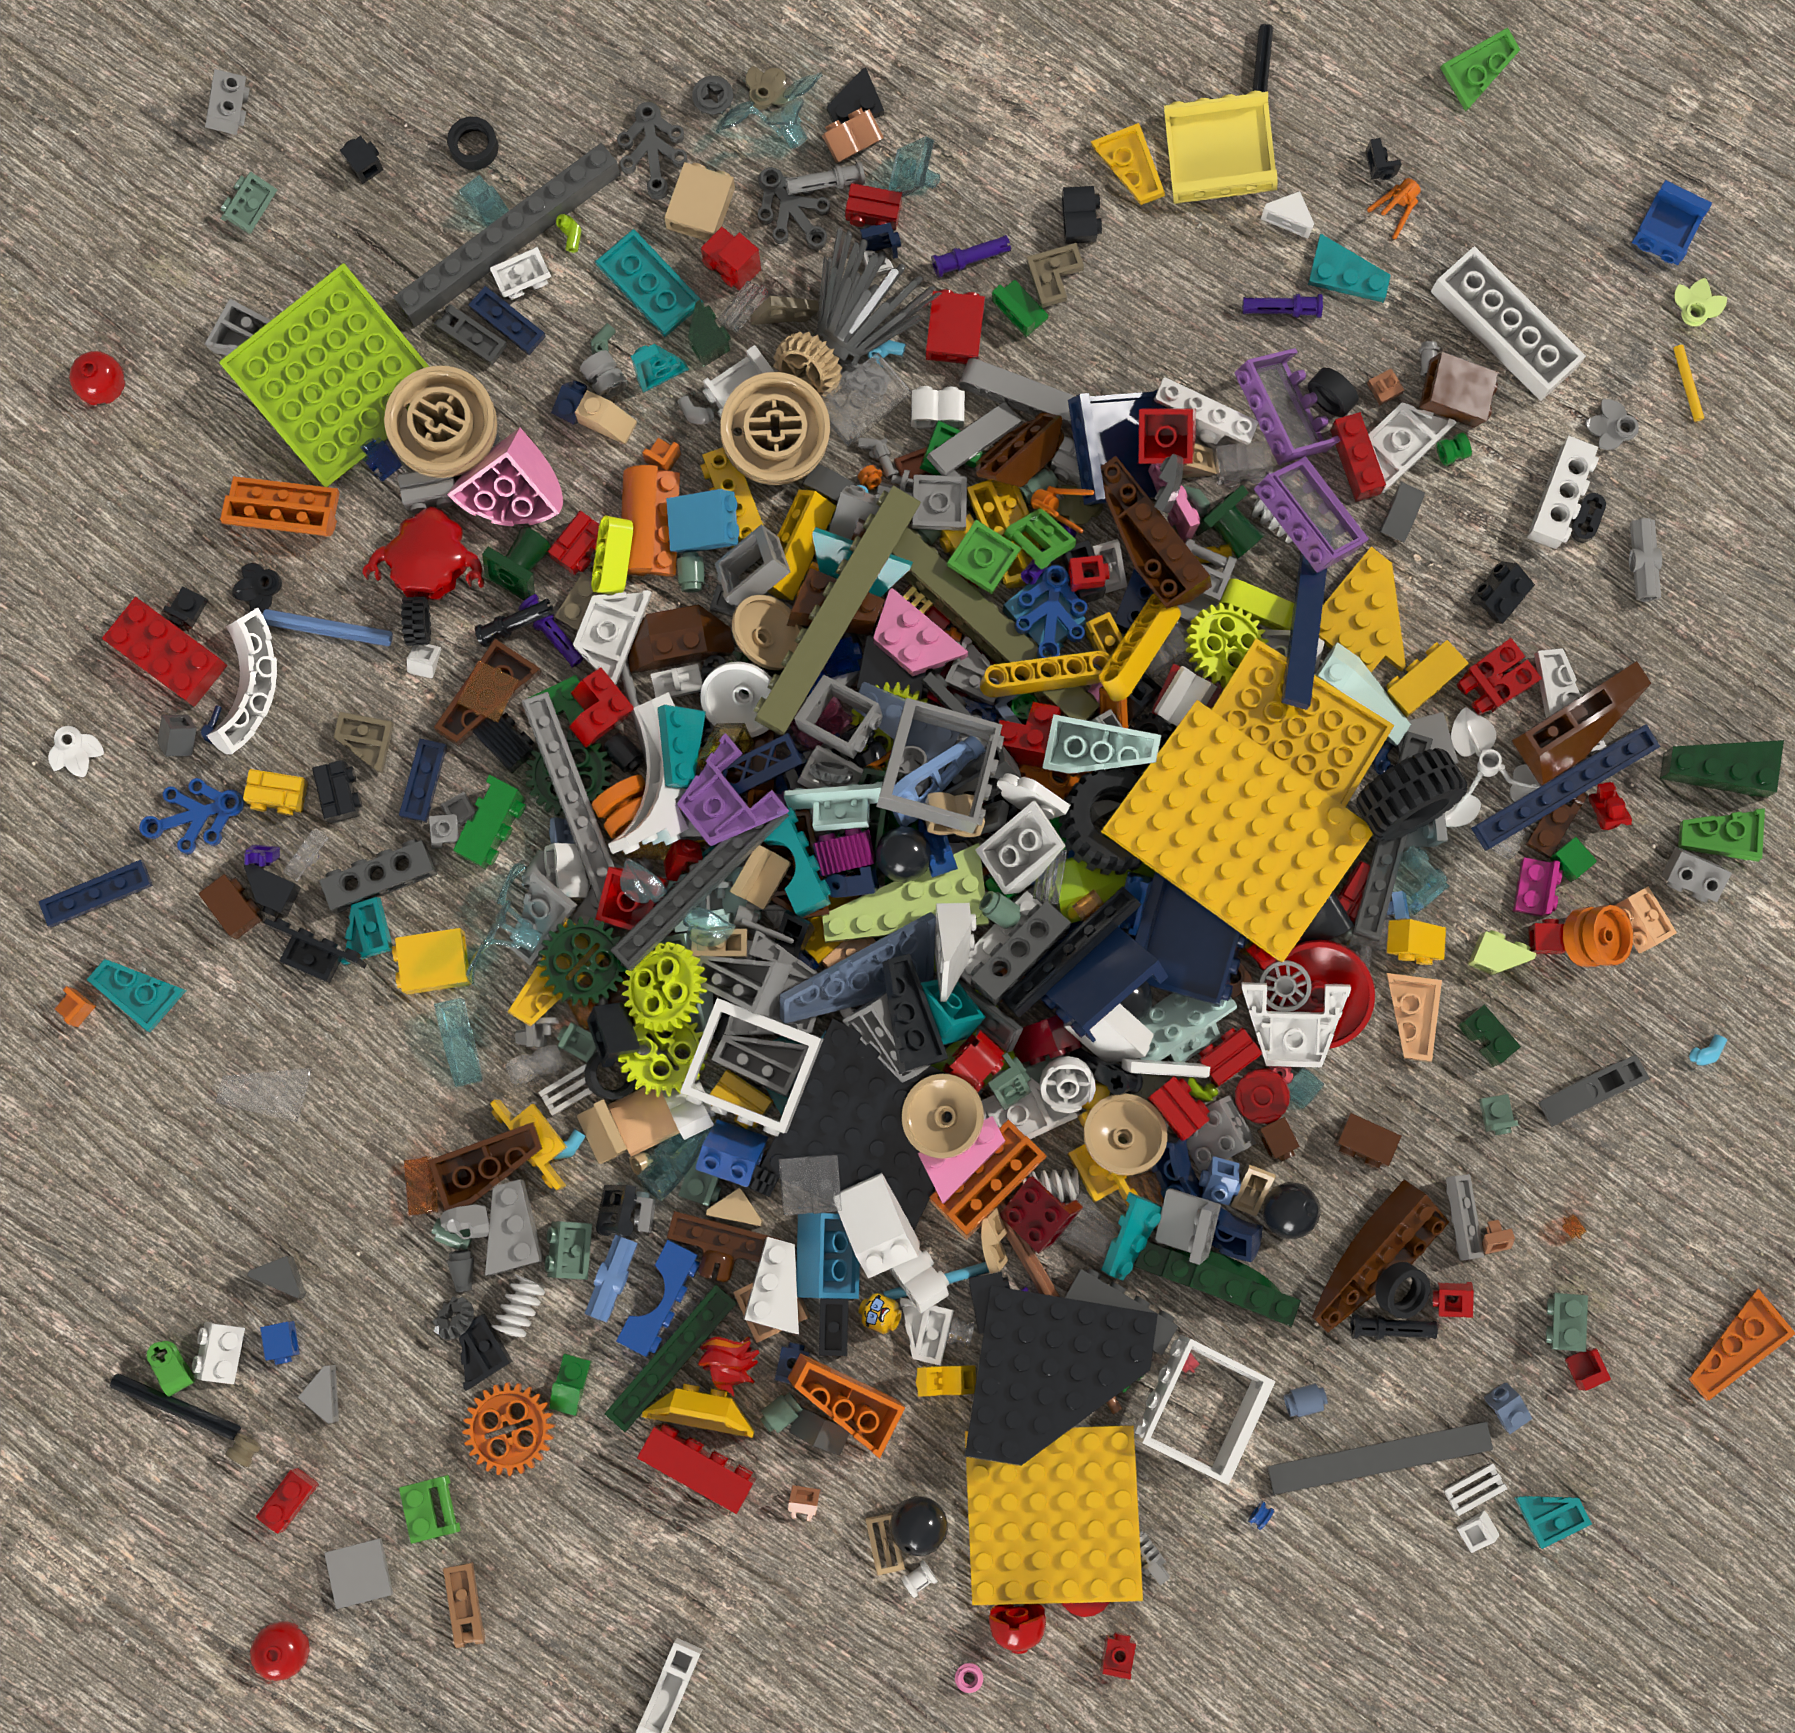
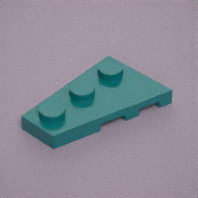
(1346, 272)
(655, 366)
(680, 743)
(136, 993)

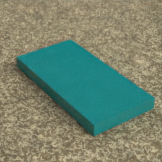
(648, 282)

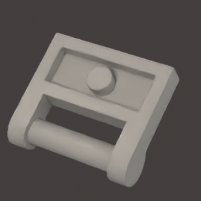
(1218, 579)

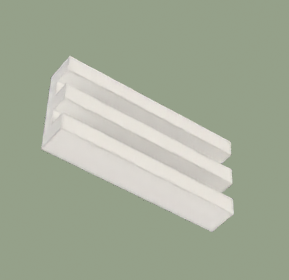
(549, 1101)
(1496, 1478)

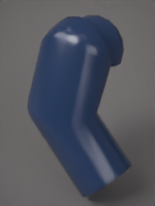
(1381, 761)

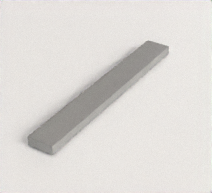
(569, 789)

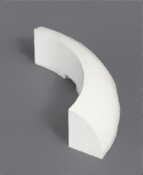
(256, 682)

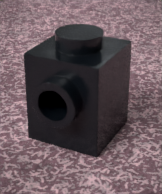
(362, 158)

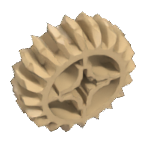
(808, 360)

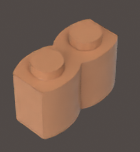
(852, 136)

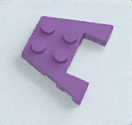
(716, 806)

